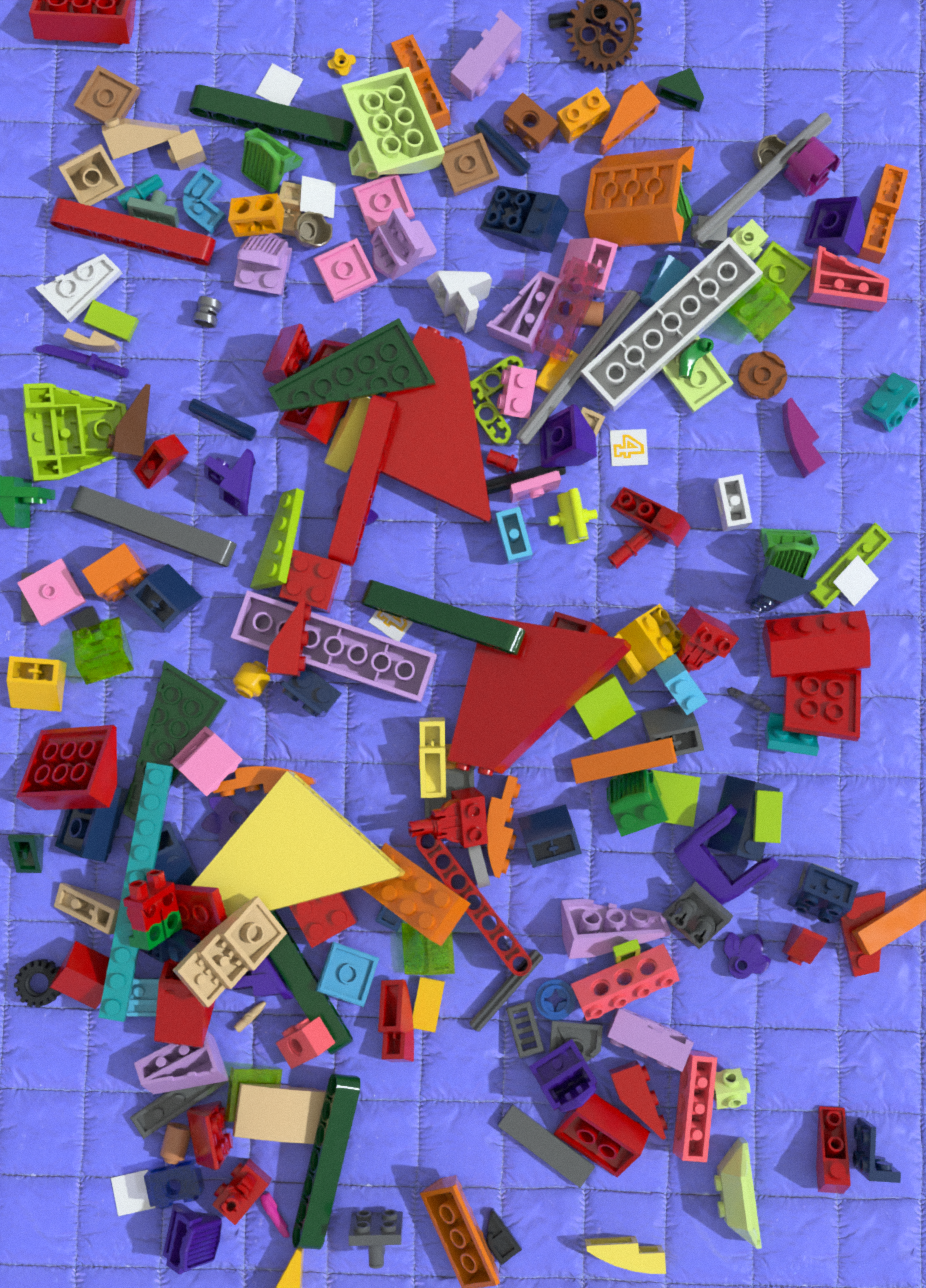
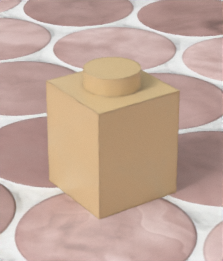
(186, 150)

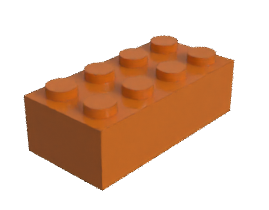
(419, 899)

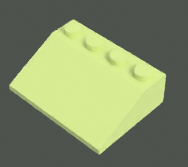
(394, 123)

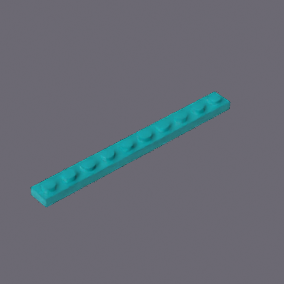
(141, 860)

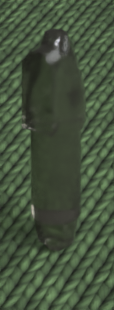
(753, 702)

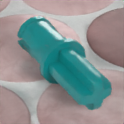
(141, 191)

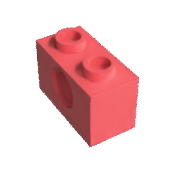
(304, 1041)

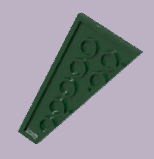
(368, 367)

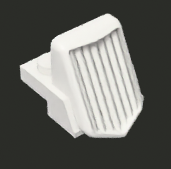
(459, 294)

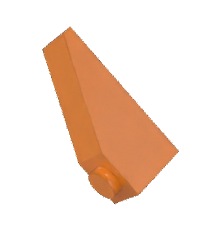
(634, 109)

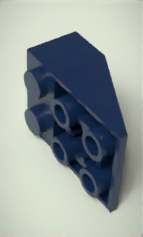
(526, 217)
(173, 857)

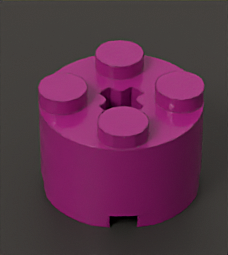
(811, 167)

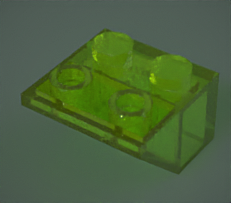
(761, 309)
(102, 652)
(424, 955)

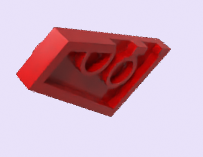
(863, 910)

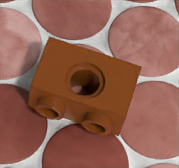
(524, 111)

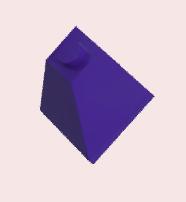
(837, 225)
(567, 439)

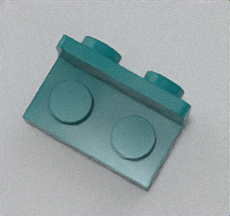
(786, 740)

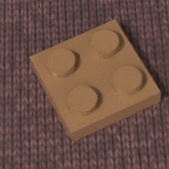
(106, 96)
(469, 164)

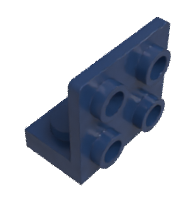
(313, 691)
(824, 894)
(864, 1159)

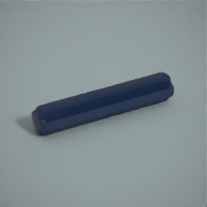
(502, 147)
(222, 419)

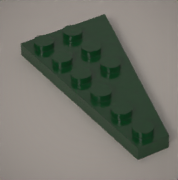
(177, 716)

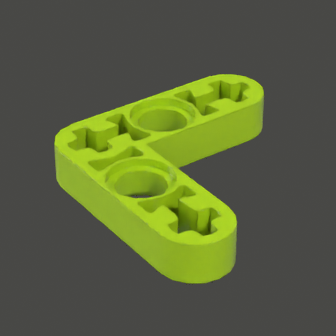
(485, 393)

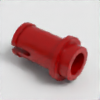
(502, 461)

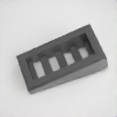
(539, 1049)

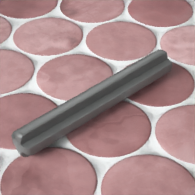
(504, 993)

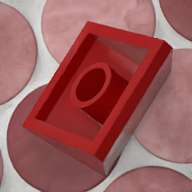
(82, 975)

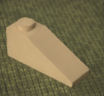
(133, 135)
(88, 907)

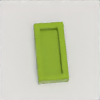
(111, 321)
(767, 816)
(626, 951)

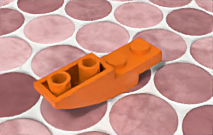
(253, 777)
(501, 837)

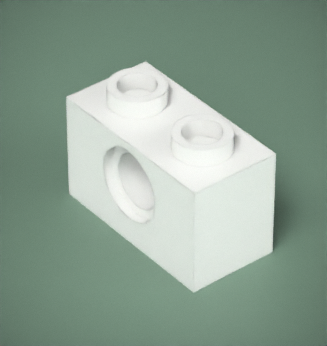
(732, 502)

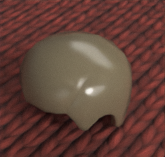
(766, 150)
(312, 230)

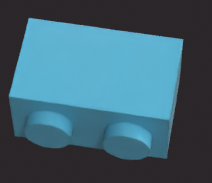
(513, 535)
(681, 684)

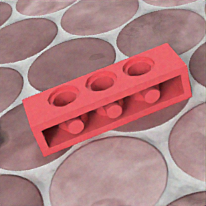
(631, 971)
(695, 1107)

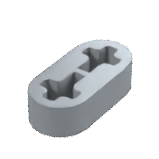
(479, 866)

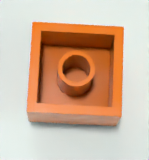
(116, 573)

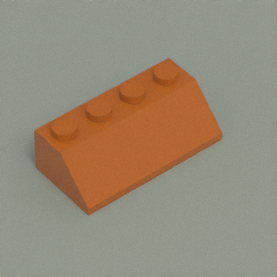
(460, 1234)

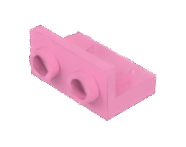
(517, 391)

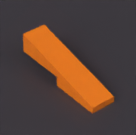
(410, 55)
(883, 213)
(624, 760)
(892, 923)

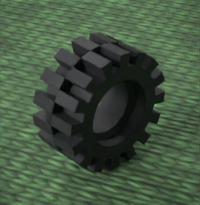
(23, 983)

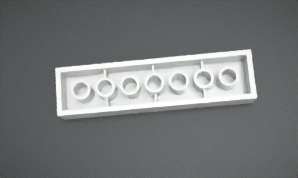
(671, 324)

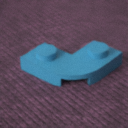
(197, 198)

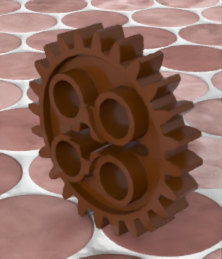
(593, 50)

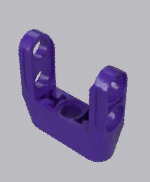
(706, 868)

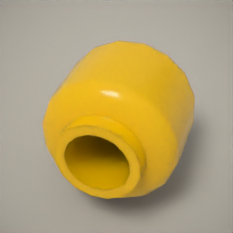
(251, 679)

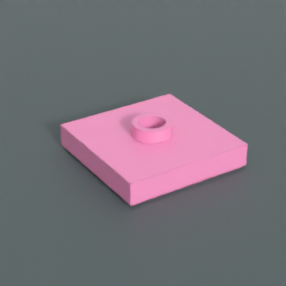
(379, 199)
(345, 270)
(535, 486)
(51, 592)

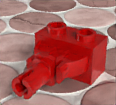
(703, 639)
(457, 820)
(242, 1191)

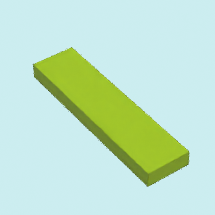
(866, 547)

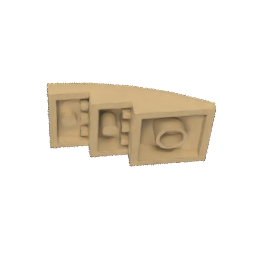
(230, 951)
(278, 1113)

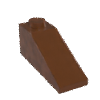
(129, 435)

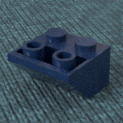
(166, 597)
(549, 836)

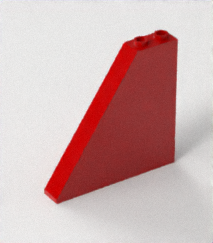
(437, 432)
(522, 695)

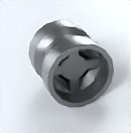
(207, 312)

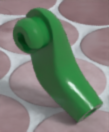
(692, 354)

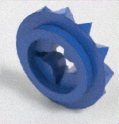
(546, 1007)

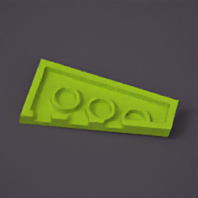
(278, 548)

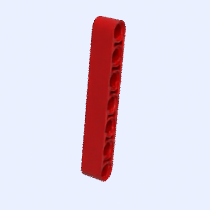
(132, 232)
(363, 480)
(485, 908)

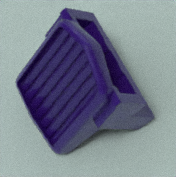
(233, 483)
(264, 982)
(565, 1077)
(191, 1239)

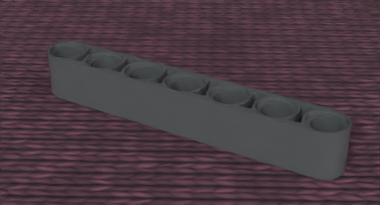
(153, 526)

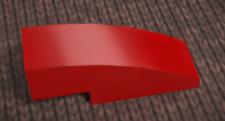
(396, 1022)

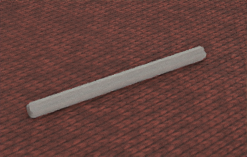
(760, 179)
(574, 371)

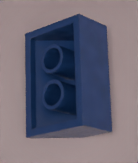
(776, 588)
(92, 830)
(738, 835)

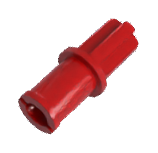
(630, 548)

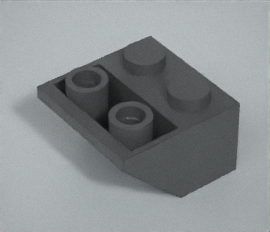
(674, 724)

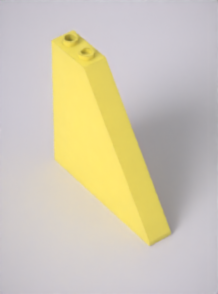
(294, 852)

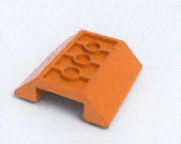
(636, 197)

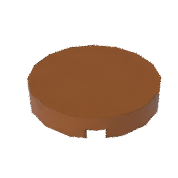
(762, 375)

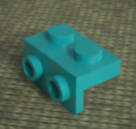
(892, 401)

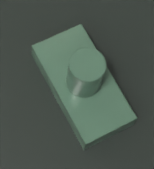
(154, 210)

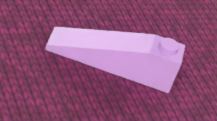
(596, 928)

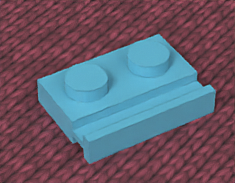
(143, 997)

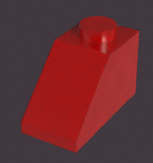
(160, 460)
(803, 945)

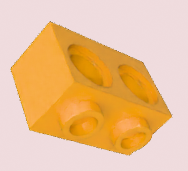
(583, 115)
(256, 215)

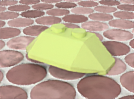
(737, 1193)

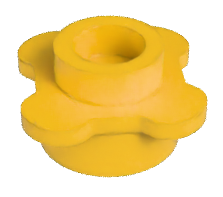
(345, 68)

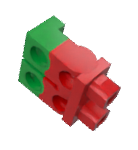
(152, 910)

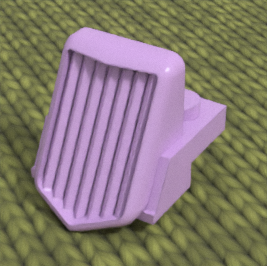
(400, 245)
(263, 264)

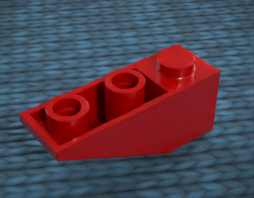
(651, 515)
(287, 648)
(634, 1093)
(832, 1151)

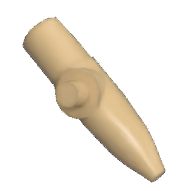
(249, 1016)

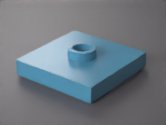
(347, 974)

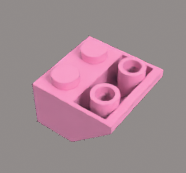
(595, 252)
(206, 761)

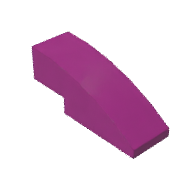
(800, 439)

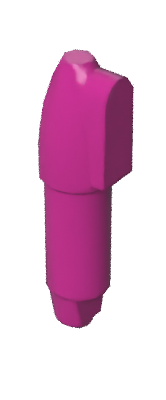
(270, 1207)

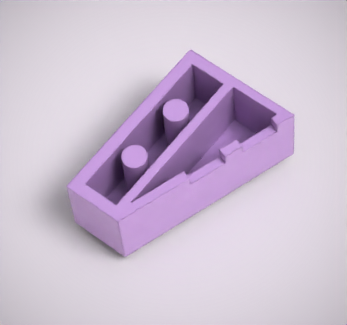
(488, 58)
(525, 315)
(649, 1038)
(182, 1067)

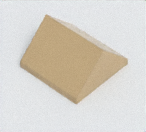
(91, 176)

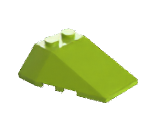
(66, 430)

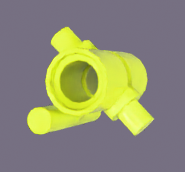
(572, 517)

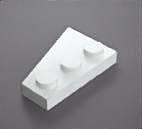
(78, 289)

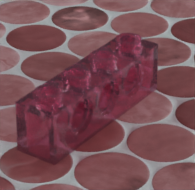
(581, 301)

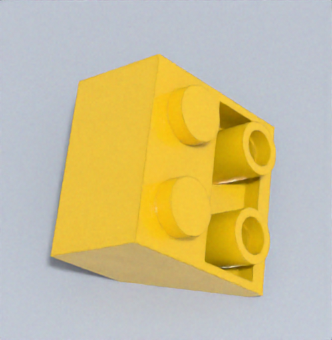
(652, 637)
(36, 683)

